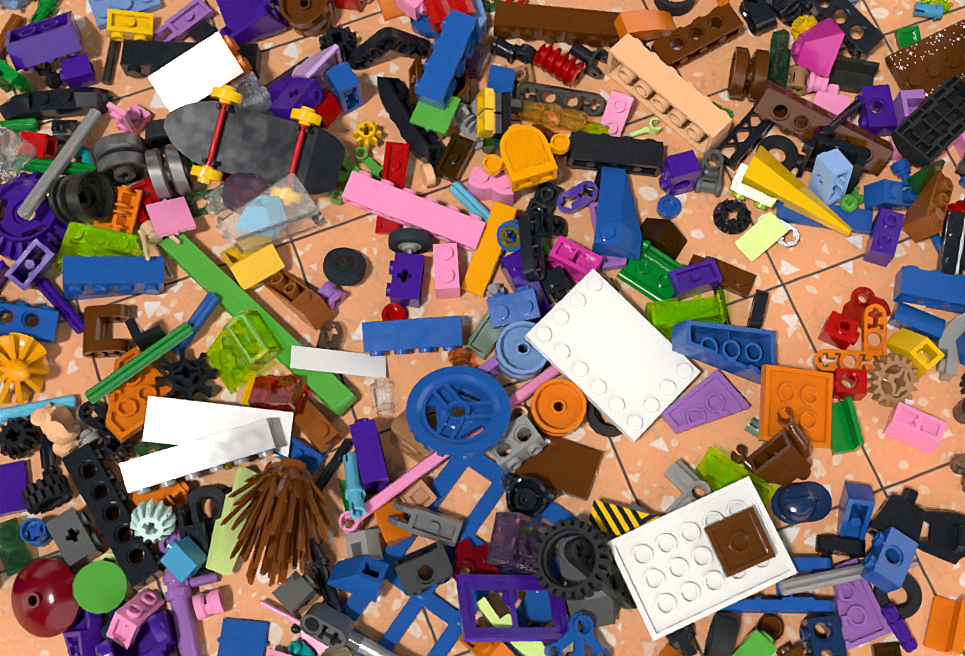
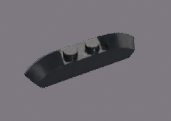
(56, 103)
(397, 103)

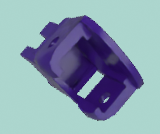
(154, 638)

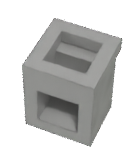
(364, 543)

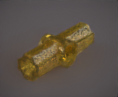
(566, 118)

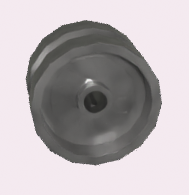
(121, 158)
(164, 173)

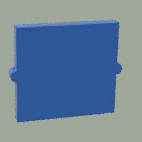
(242, 638)

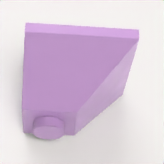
(317, 65)

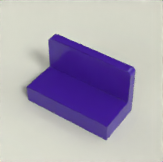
(694, 279)

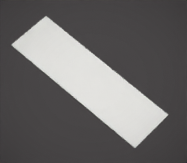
(185, 421)

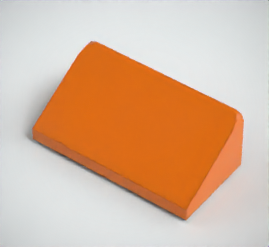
(391, 533)

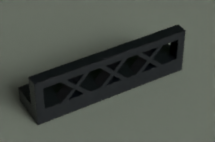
(744, 148)

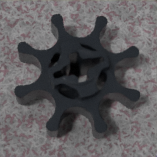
(186, 368)

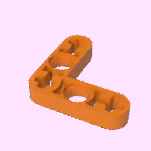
(867, 351)

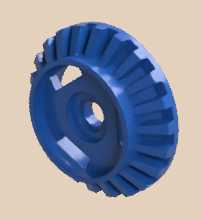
(444, 392)

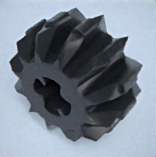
(786, 10)
(340, 36)
(24, 441)

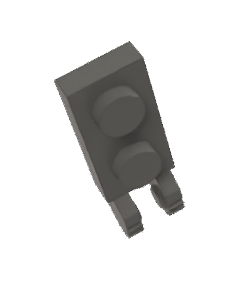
(427, 523)

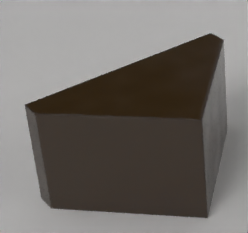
(663, 236)

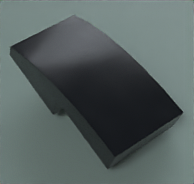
(544, 198)

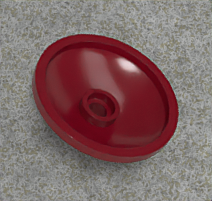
(55, 606)

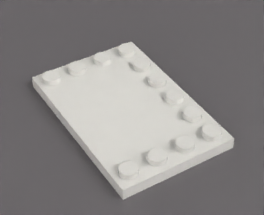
(612, 355)
(674, 566)

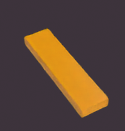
(487, 251)

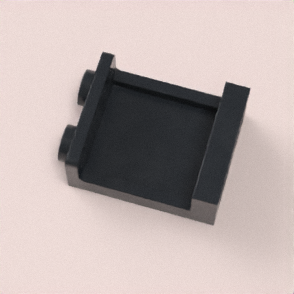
(823, 143)

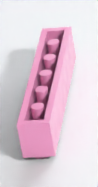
(413, 211)

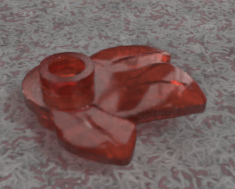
(854, 307)

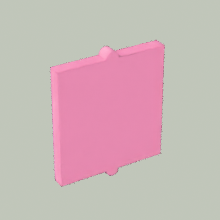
(170, 217)

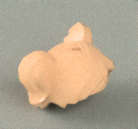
(58, 426)

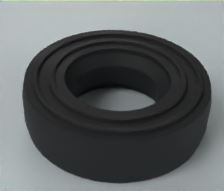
(784, 144)
(202, 493)
(913, 601)

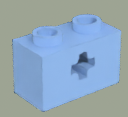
(830, 176)

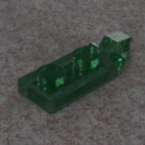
(779, 58)

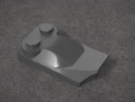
(598, 607)

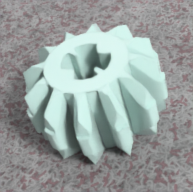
(153, 521)

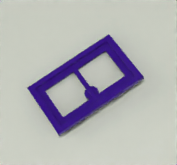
(510, 583)

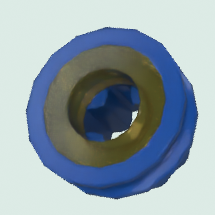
(512, 242)

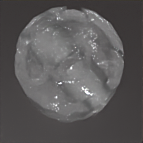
(253, 95)

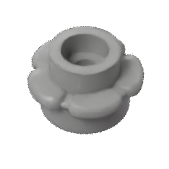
(90, 436)

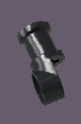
(523, 53)

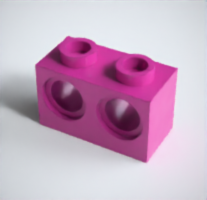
(574, 259)

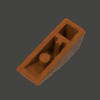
(317, 428)

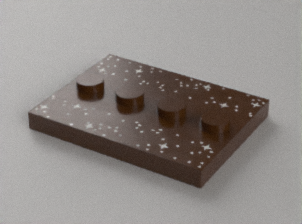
(930, 60)

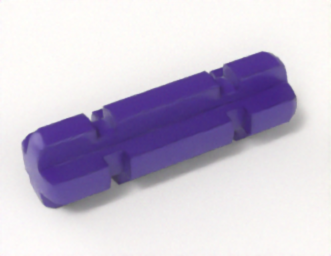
(899, 628)

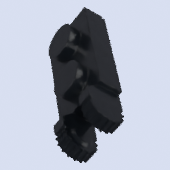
(196, 531)

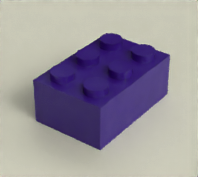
(44, 41)

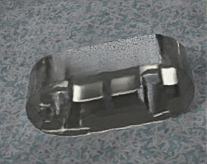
(323, 340)

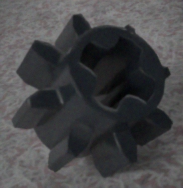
(122, 451)

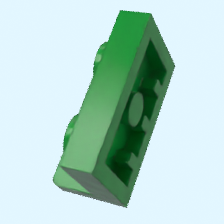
(11, 78)

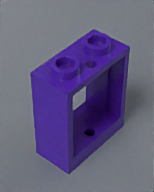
(369, 455)

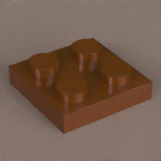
(739, 542)

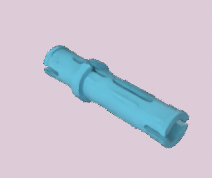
(354, 493)

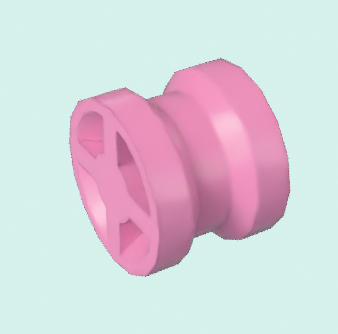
(816, 82)

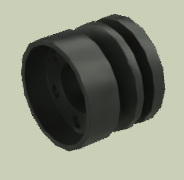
(81, 197)

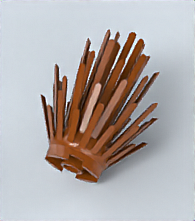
(279, 510)

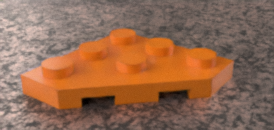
(129, 401)

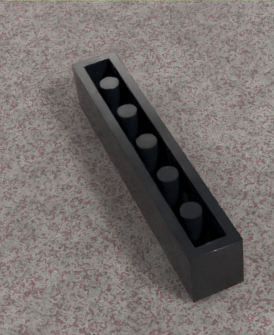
(148, 57)

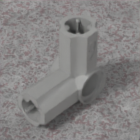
(686, 483)

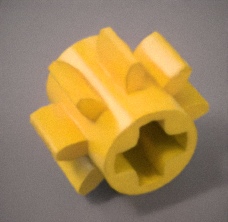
(802, 24)
(367, 140)

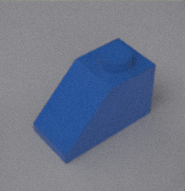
(855, 511)

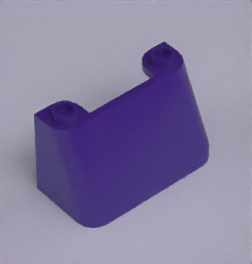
(251, 19)

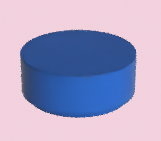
(668, 207)

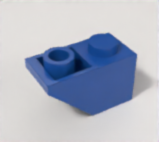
(888, 195)
(359, 576)

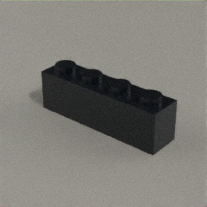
(624, 152)

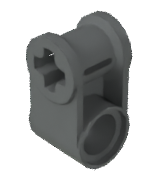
(710, 176)

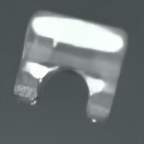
(14, 154)

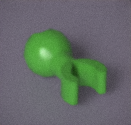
(851, 201)

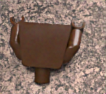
(780, 458)

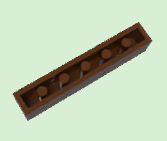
(555, 24)

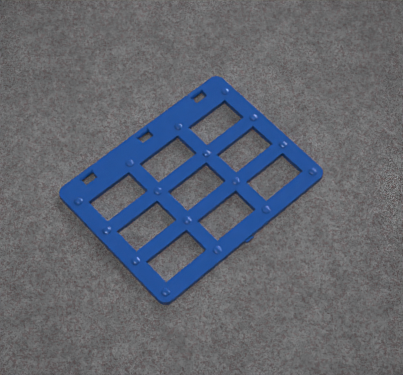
(534, 605)

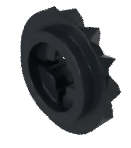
(731, 226)

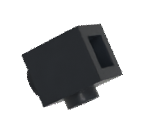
(555, 285)

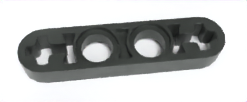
(560, 94)
(584, 565)

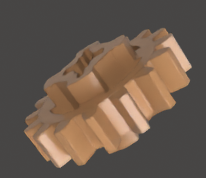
(892, 380)

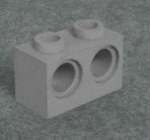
(513, 440)

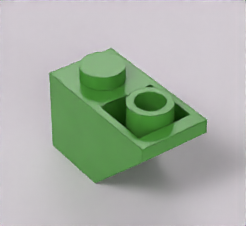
(755, 644)

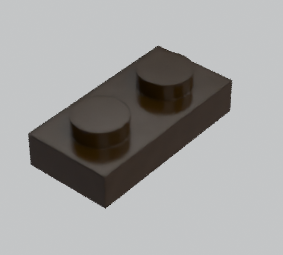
(454, 158)

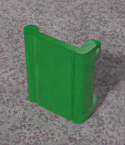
(650, 273)

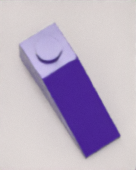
(513, 271)

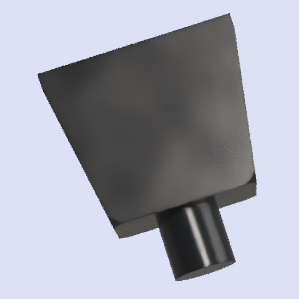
(898, 513)

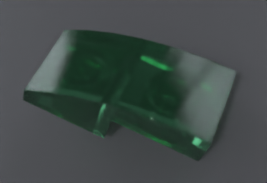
(12, 547)

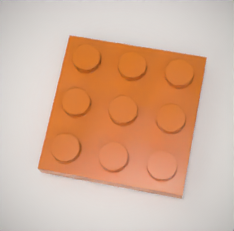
(805, 393)

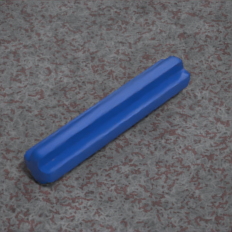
(198, 318)

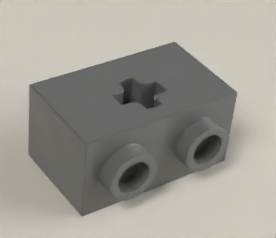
(63, 533)
(297, 593)

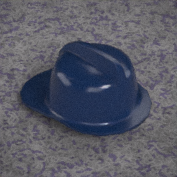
(801, 502)

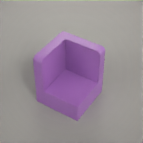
(907, 102)

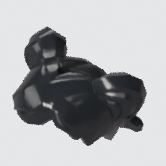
(528, 488)

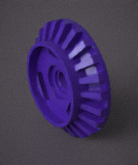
(14, 227)

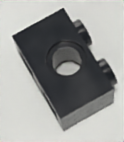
(431, 555)

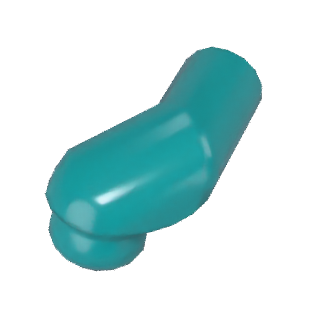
(300, 648)

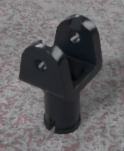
(588, 56)

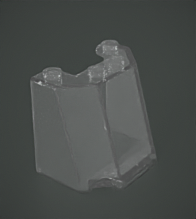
(267, 218)

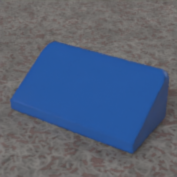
(501, 79)

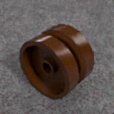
(308, 16)
(747, 74)

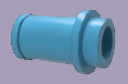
(928, 10)

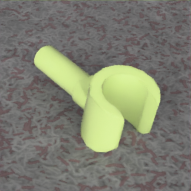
(650, 129)

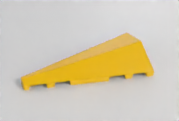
(774, 179)

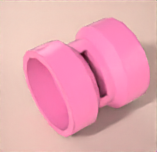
(208, 603)

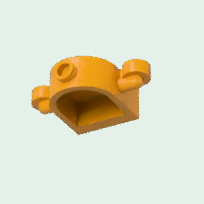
(526, 156)

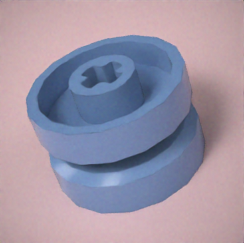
(512, 362)

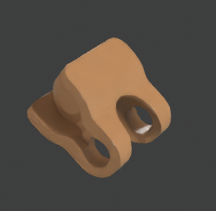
(405, 441)

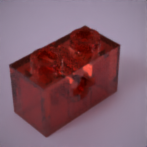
(279, 393)

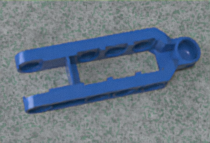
(789, 604)

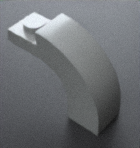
(947, 344)

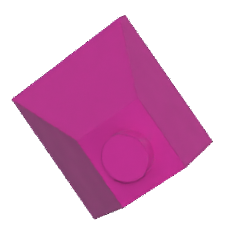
(818, 47)

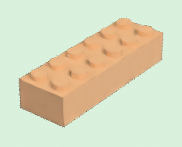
(667, 95)

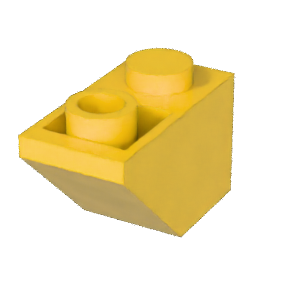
(916, 348)

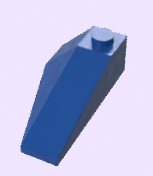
(616, 222)

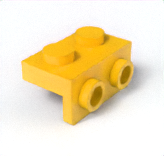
(129, 25)

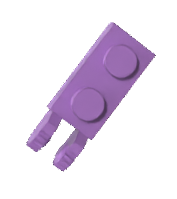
(183, 21)

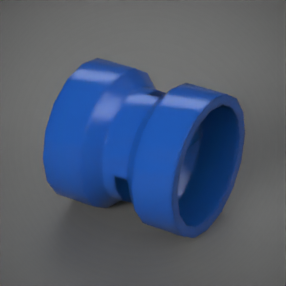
(32, 529)

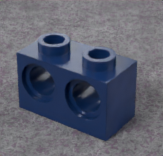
(831, 643)

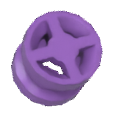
(331, 295)

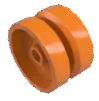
(558, 422)

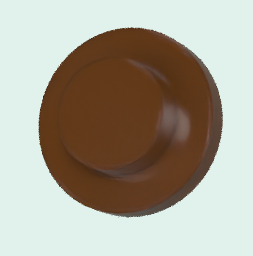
(771, 625)

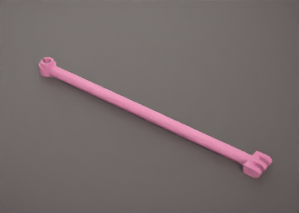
(433, 459)

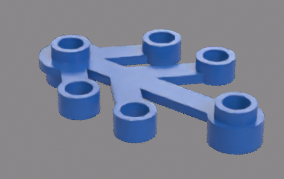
(578, 637)

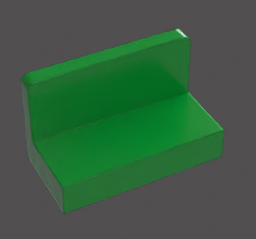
(845, 428)

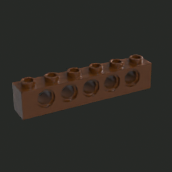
(775, 95)

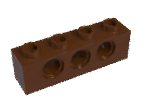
(723, 18)

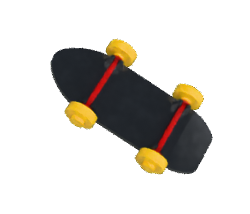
(253, 142)

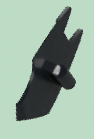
(945, 535)

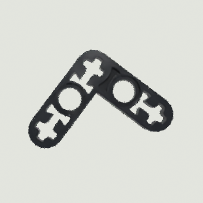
(386, 40)
(532, 227)

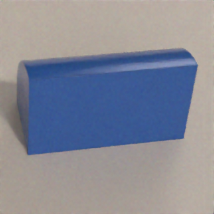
(917, 321)

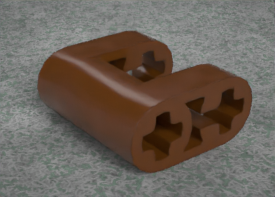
(94, 331)

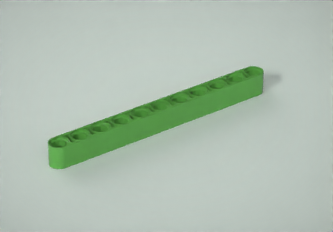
(234, 300)

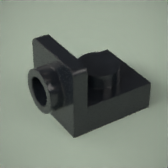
(201, 31)

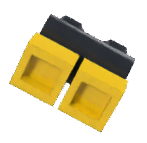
(495, 113)

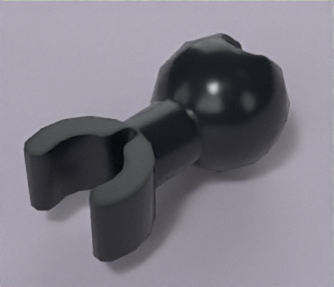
(52, 79)

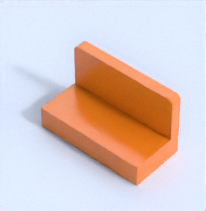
(946, 626)

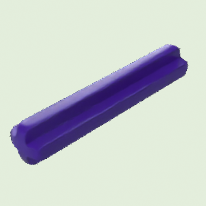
(60, 304)

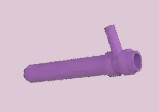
(180, 596)

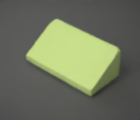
(761, 236)

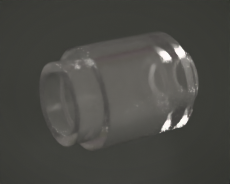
(383, 396)

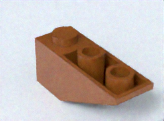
(929, 209)
(299, 299)

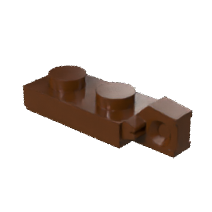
(734, 279)

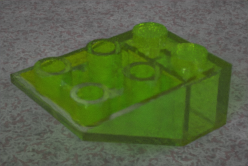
(243, 349)

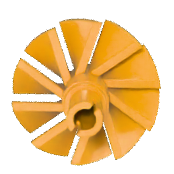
(21, 360)

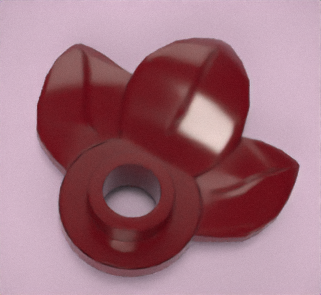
(473, 559)

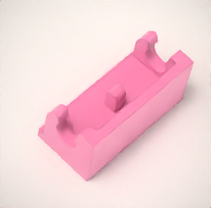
(914, 428)

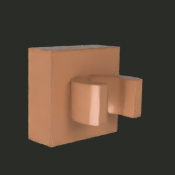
(419, 494)

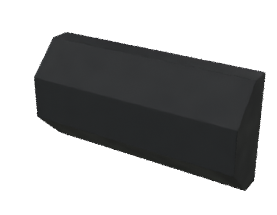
(933, 123)

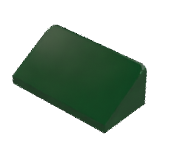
(921, 178)

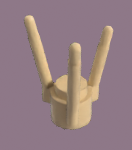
(148, 235)

